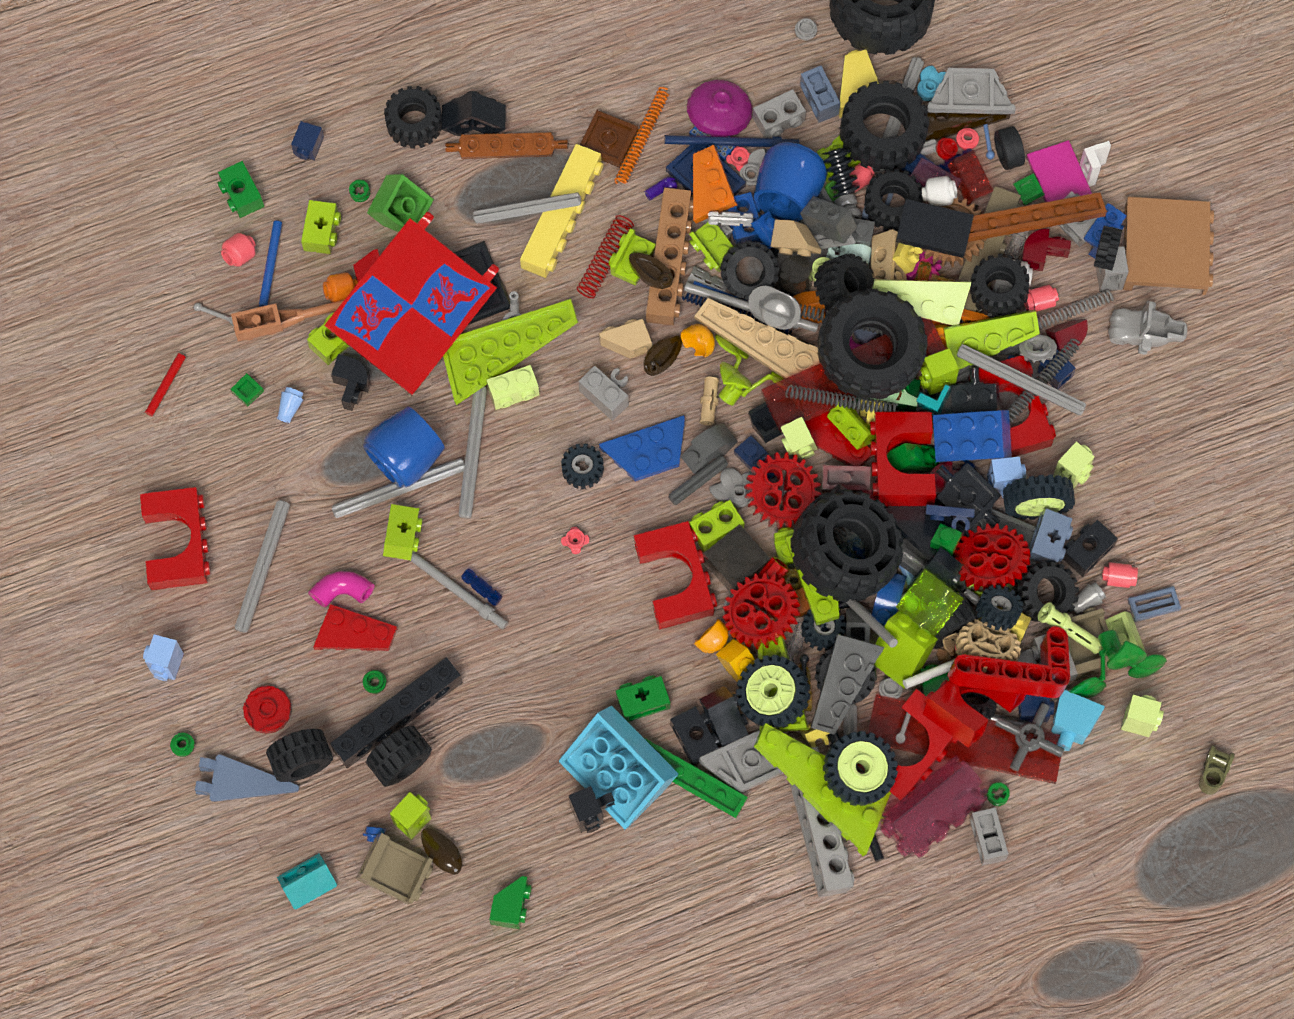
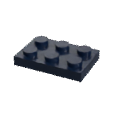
(682, 170)

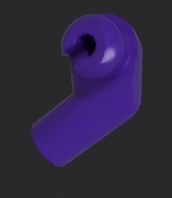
(658, 188)

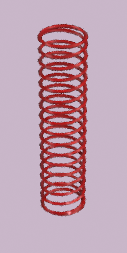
(605, 251)

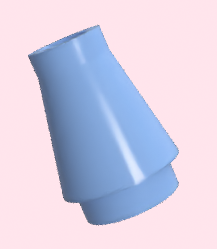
(289, 404)

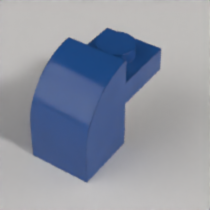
(888, 599)

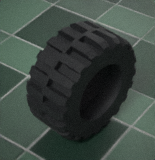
(888, 100)

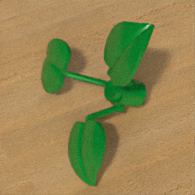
(1119, 657)

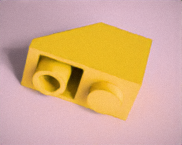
(735, 658)

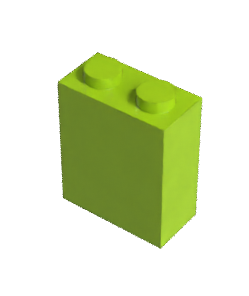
(910, 652)

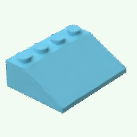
(618, 761)

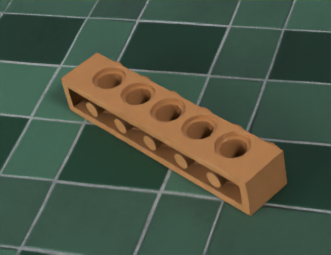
(673, 201)

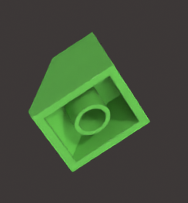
(398, 202)

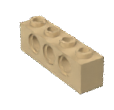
(882, 252)

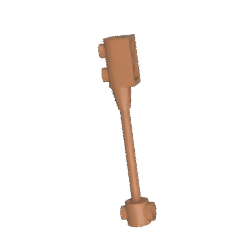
(270, 320)

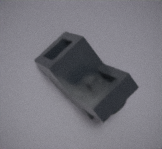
(353, 375)

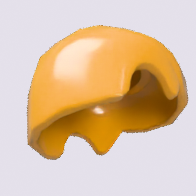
(699, 338)
(713, 638)

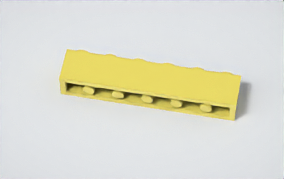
(554, 225)

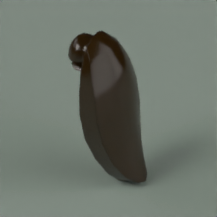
(651, 270)
(662, 355)
(442, 851)

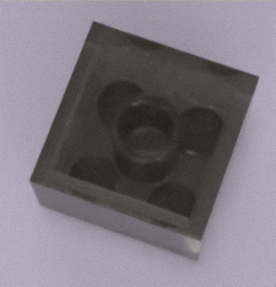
(735, 558)

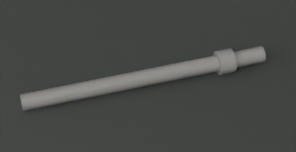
(739, 303)
(485, 610)

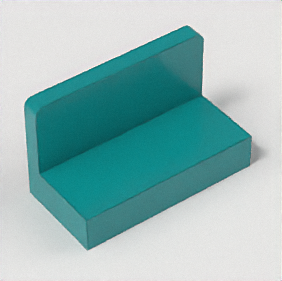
(933, 405)
(307, 881)

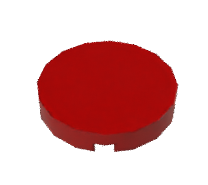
(267, 709)

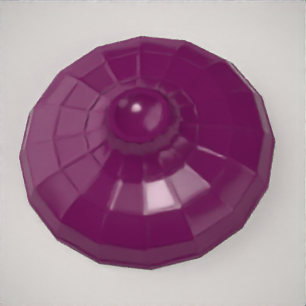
(719, 108)

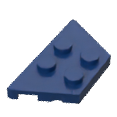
(648, 450)

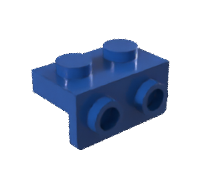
(1112, 219)

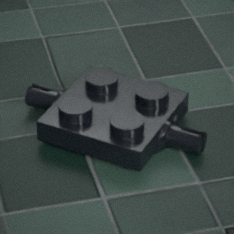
(975, 395)
(968, 491)

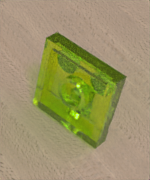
(929, 602)

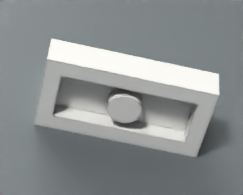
(1092, 160)

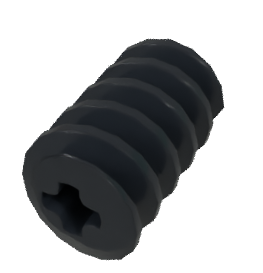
(841, 171)

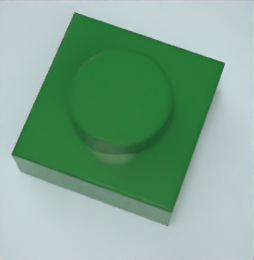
(1029, 189)
(247, 390)
(946, 538)

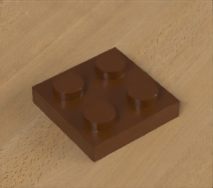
(609, 137)

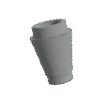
(1088, 598)

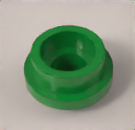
(374, 674)
(185, 751)

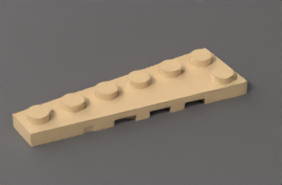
(764, 343)

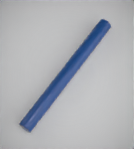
(270, 263)

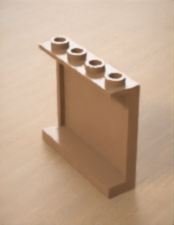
(1168, 243)

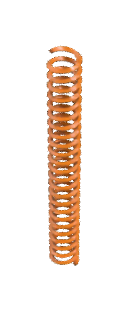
(648, 128)

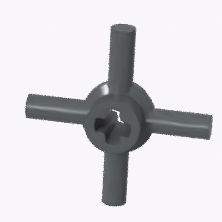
(1020, 737)

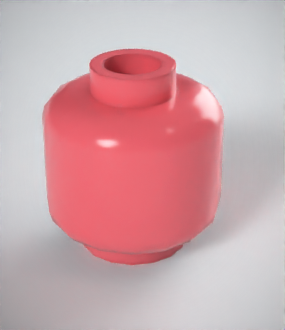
(238, 249)

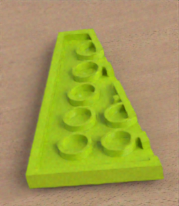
(503, 345)
(805, 770)

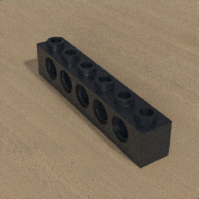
(396, 712)

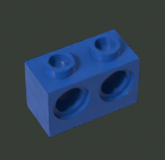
(739, 235)

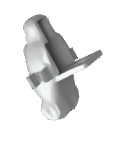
(1145, 328)

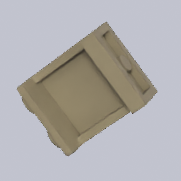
(1085, 661)
(395, 870)

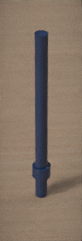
(726, 141)

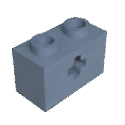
(1059, 527)

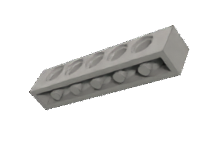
(820, 857)

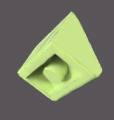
(1125, 628)

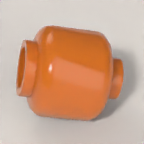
(338, 286)

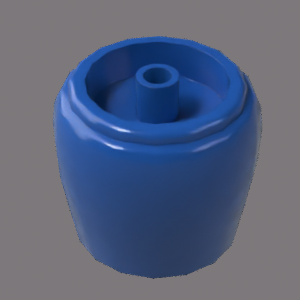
(789, 180)
(403, 447)

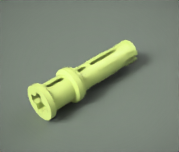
(1063, 620)

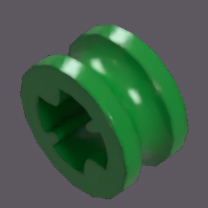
(359, 198)
(996, 786)

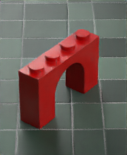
(1035, 431)
(891, 485)
(679, 543)
(190, 565)
(959, 719)
(910, 776)

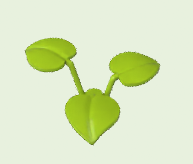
(734, 380)

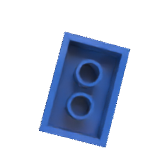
(972, 436)

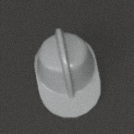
(774, 307)

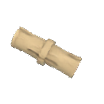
(709, 401)

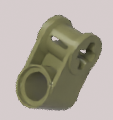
(1216, 766)

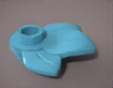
(929, 82)

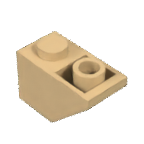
(794, 237)
(628, 340)

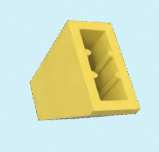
(856, 73)

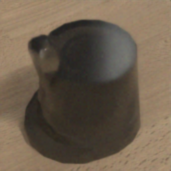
(794, 276)

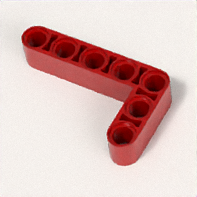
(1041, 680)

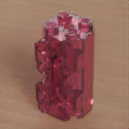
(934, 807)

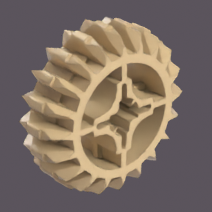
(983, 641)

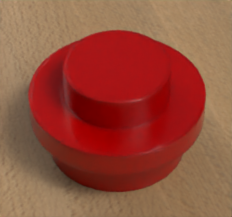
(946, 148)

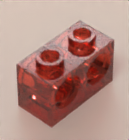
(974, 180)

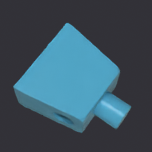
(1074, 719)

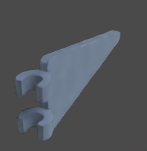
(238, 781)

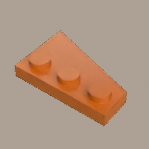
(710, 185)

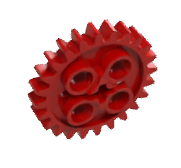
(762, 487)
(990, 551)
(748, 627)

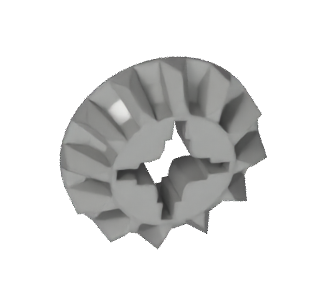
(1038, 342)

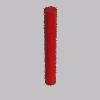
(165, 384)

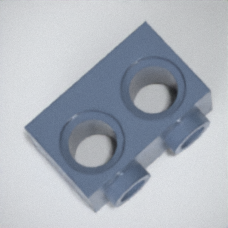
(820, 94)

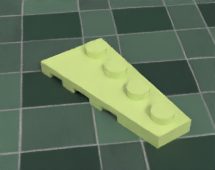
(931, 299)

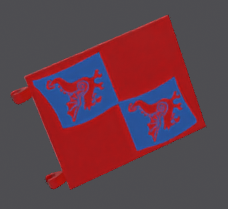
(411, 305)

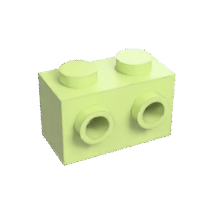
(513, 387)
(798, 439)
(1075, 464)
(1142, 715)

